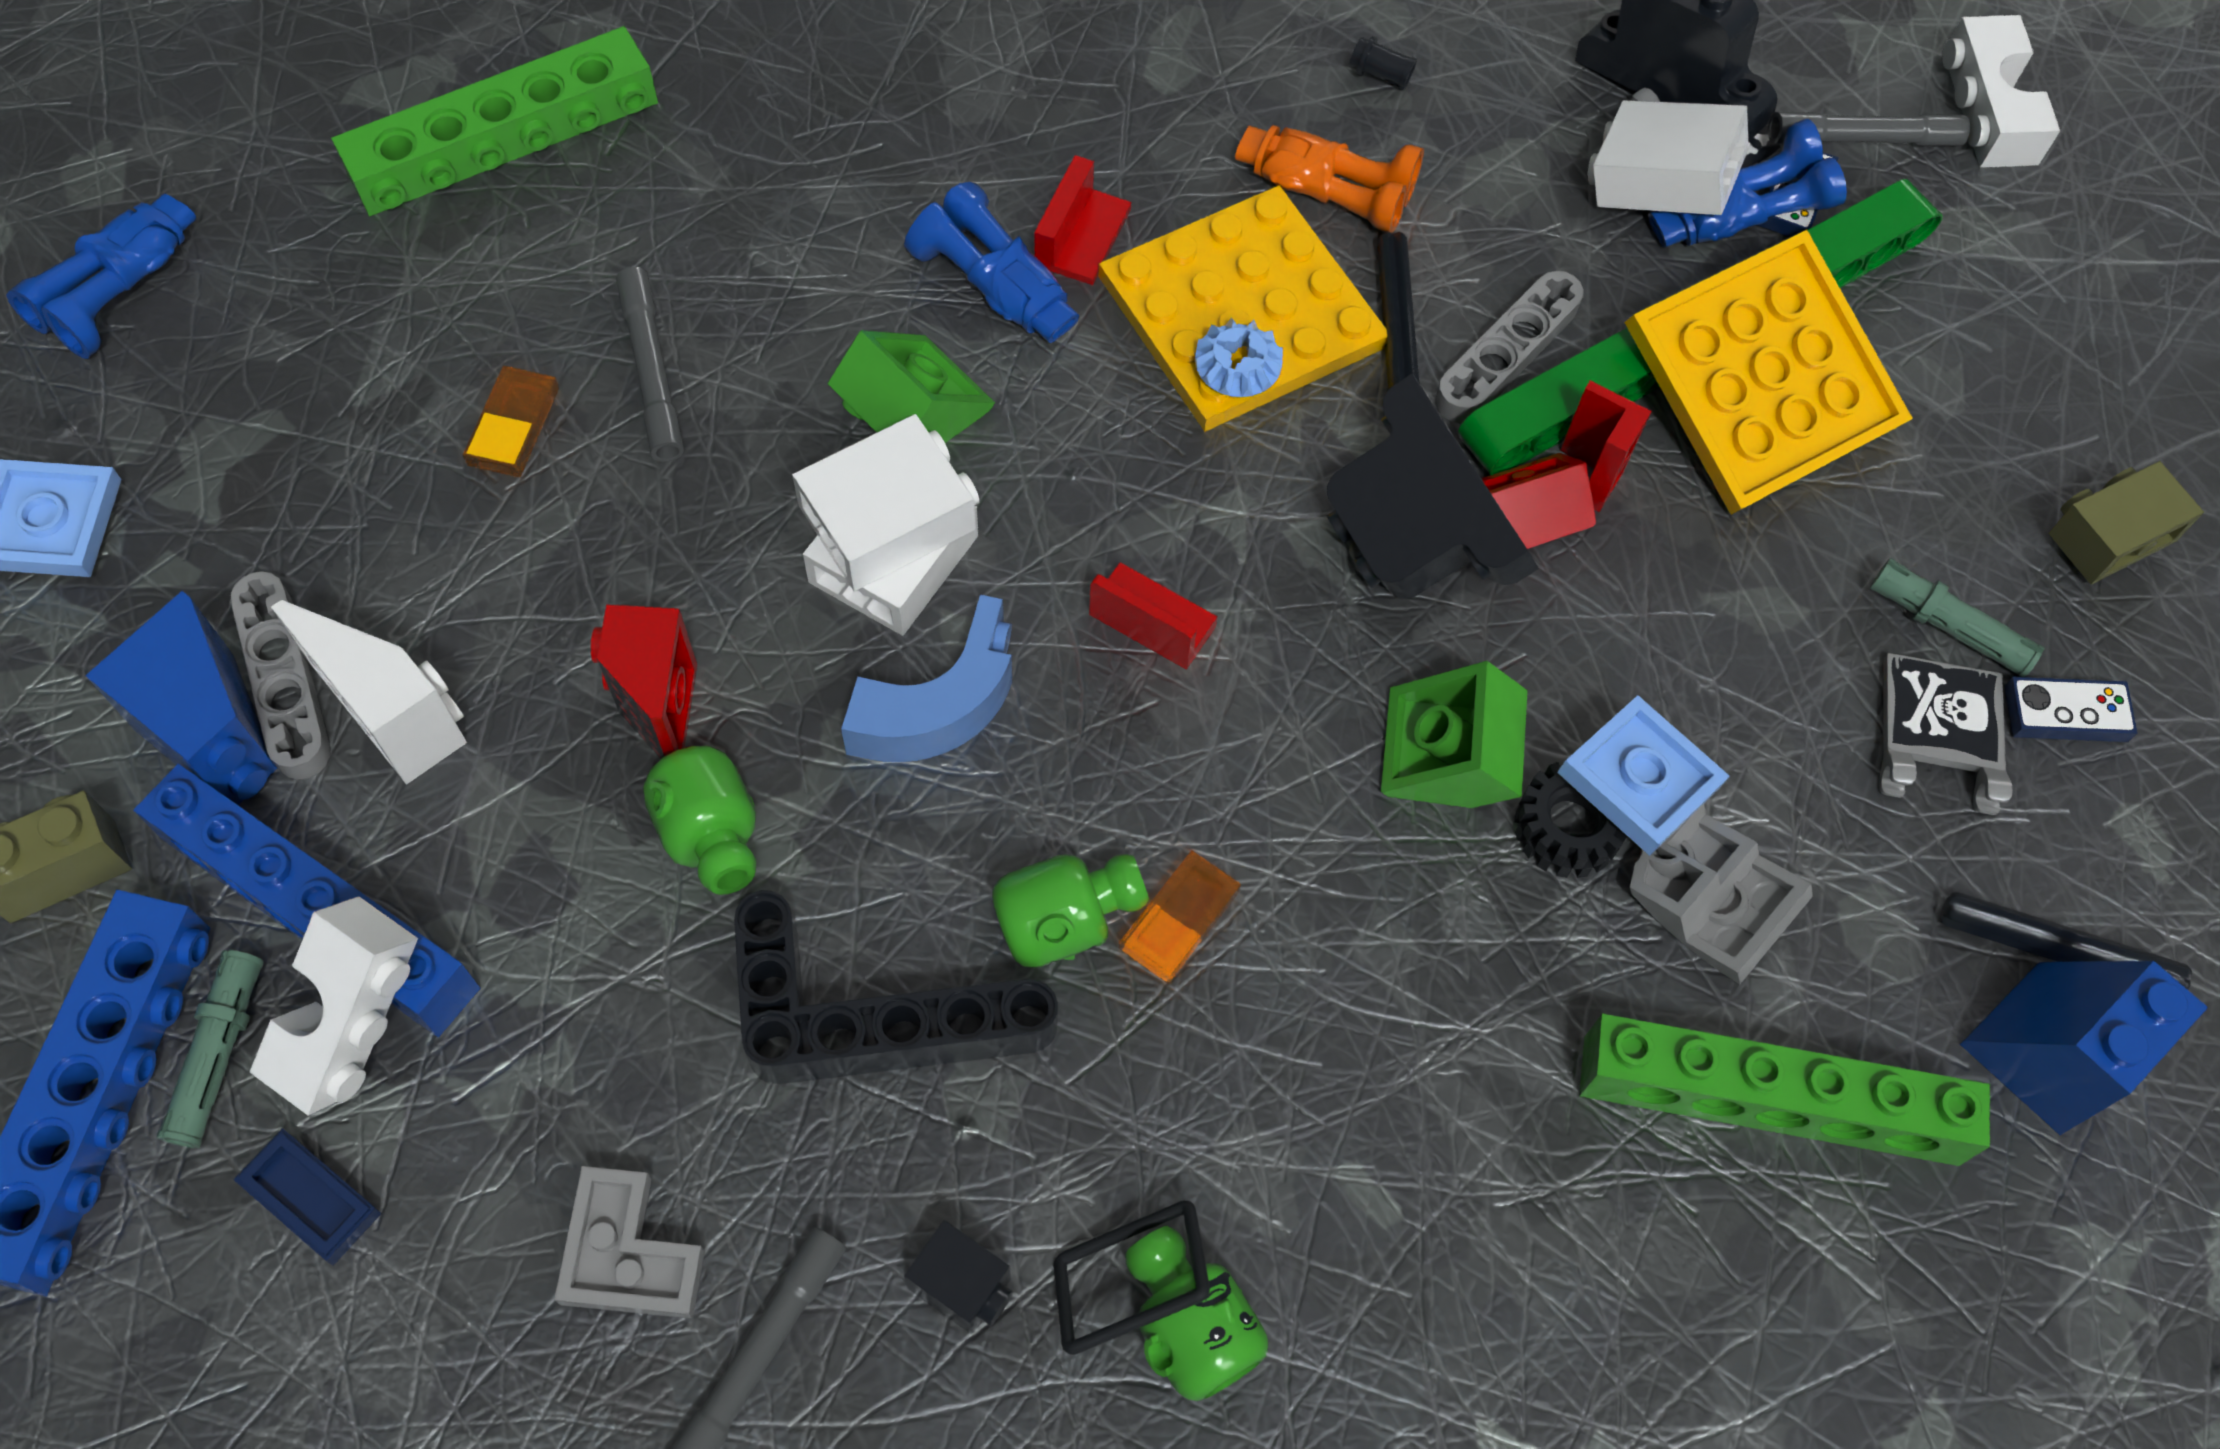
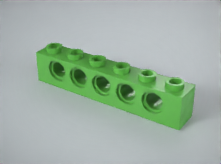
(496, 120)
(1785, 1090)

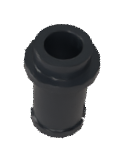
(1382, 62)

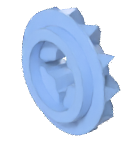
(1253, 374)

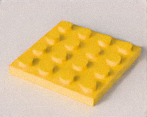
(1245, 265)
(1768, 371)

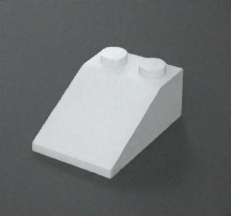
(381, 687)

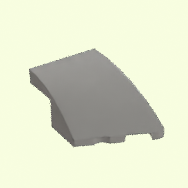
(1718, 894)

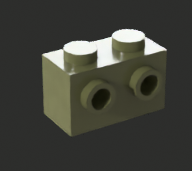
(2124, 521)
(57, 854)

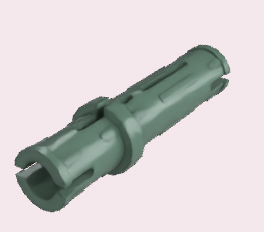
(1966, 623)
(210, 1049)

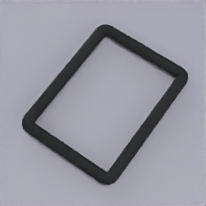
(1075, 1346)

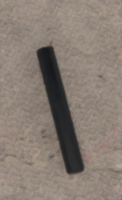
(1397, 307)
(2043, 936)

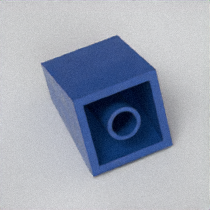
(188, 699)
(2082, 1034)

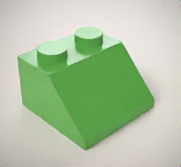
(904, 375)
(1456, 738)

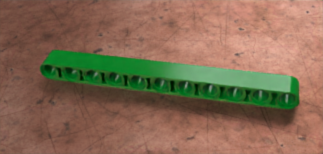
(1542, 409)

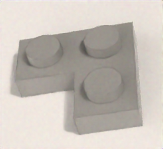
(607, 1261)

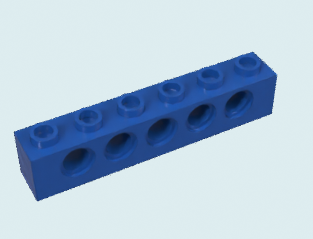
(290, 885)
(77, 1053)

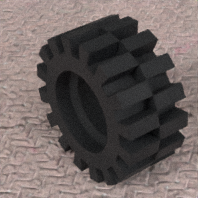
(1553, 844)

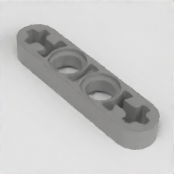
(1513, 348)
(274, 675)

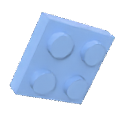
(54, 516)
(1643, 774)

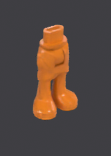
(1308, 167)

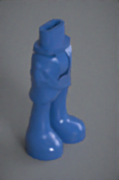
(1818, 187)
(124, 249)
(1009, 277)

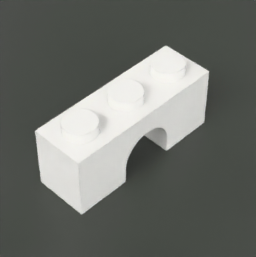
(1984, 65)
(357, 966)

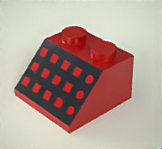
(648, 671)

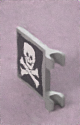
(1944, 719)

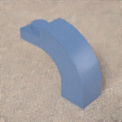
(936, 716)

